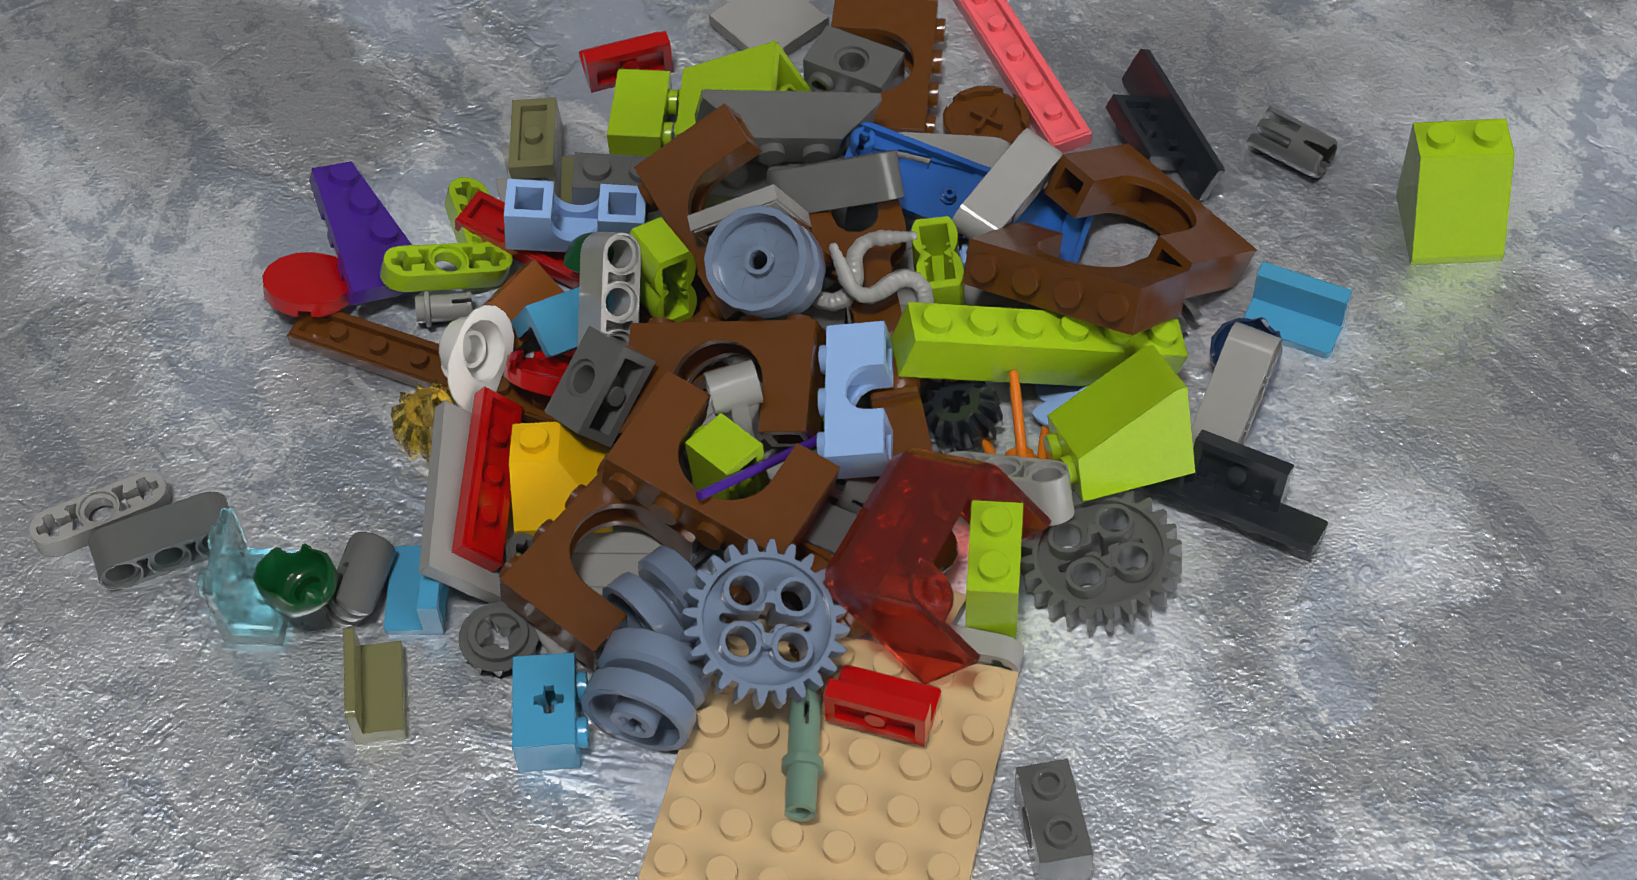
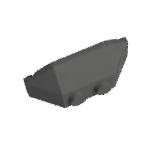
(795, 123)

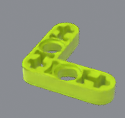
(478, 262)

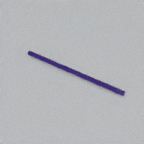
(751, 471)

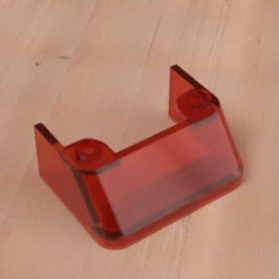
(887, 556)

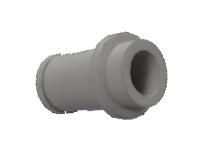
(442, 307)

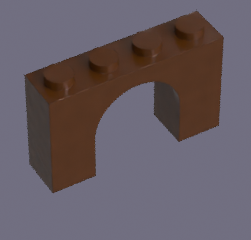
(910, 28)
(686, 172)
(1130, 185)
(1026, 267)
(783, 349)
(647, 470)
(550, 592)

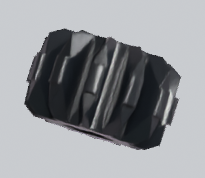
(962, 415)

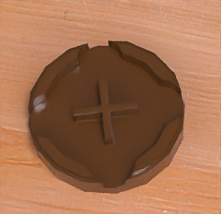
(986, 113)

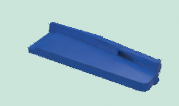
(949, 179)

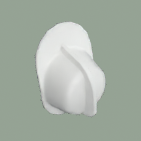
(475, 352)

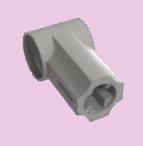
(737, 395)

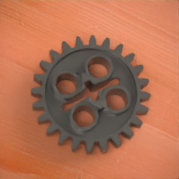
(1102, 560)

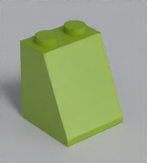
(755, 68)
(1456, 191)
(1124, 428)

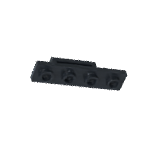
(1162, 127)
(1243, 490)

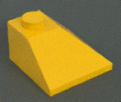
(545, 469)

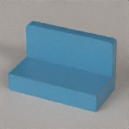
(1301, 308)
(553, 322)
(413, 600)

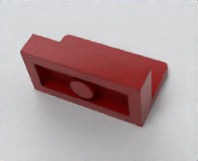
(636, 53)
(881, 704)

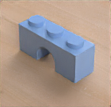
(543, 222)
(855, 361)

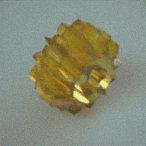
(415, 417)

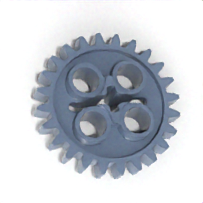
(763, 670)

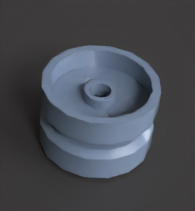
(764, 263)
(655, 595)
(646, 689)

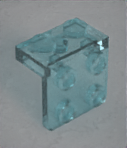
(230, 587)

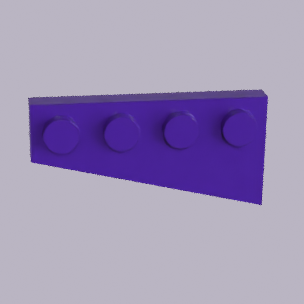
(357, 229)

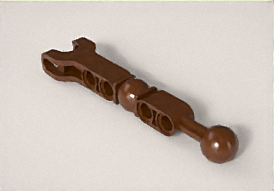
(902, 400)

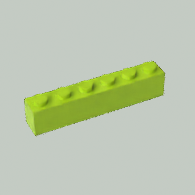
(1038, 344)

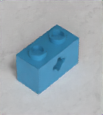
(545, 738)

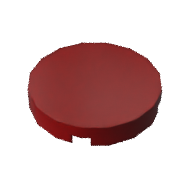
(305, 284)
(536, 373)

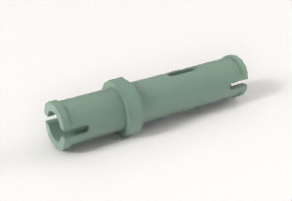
(802, 762)

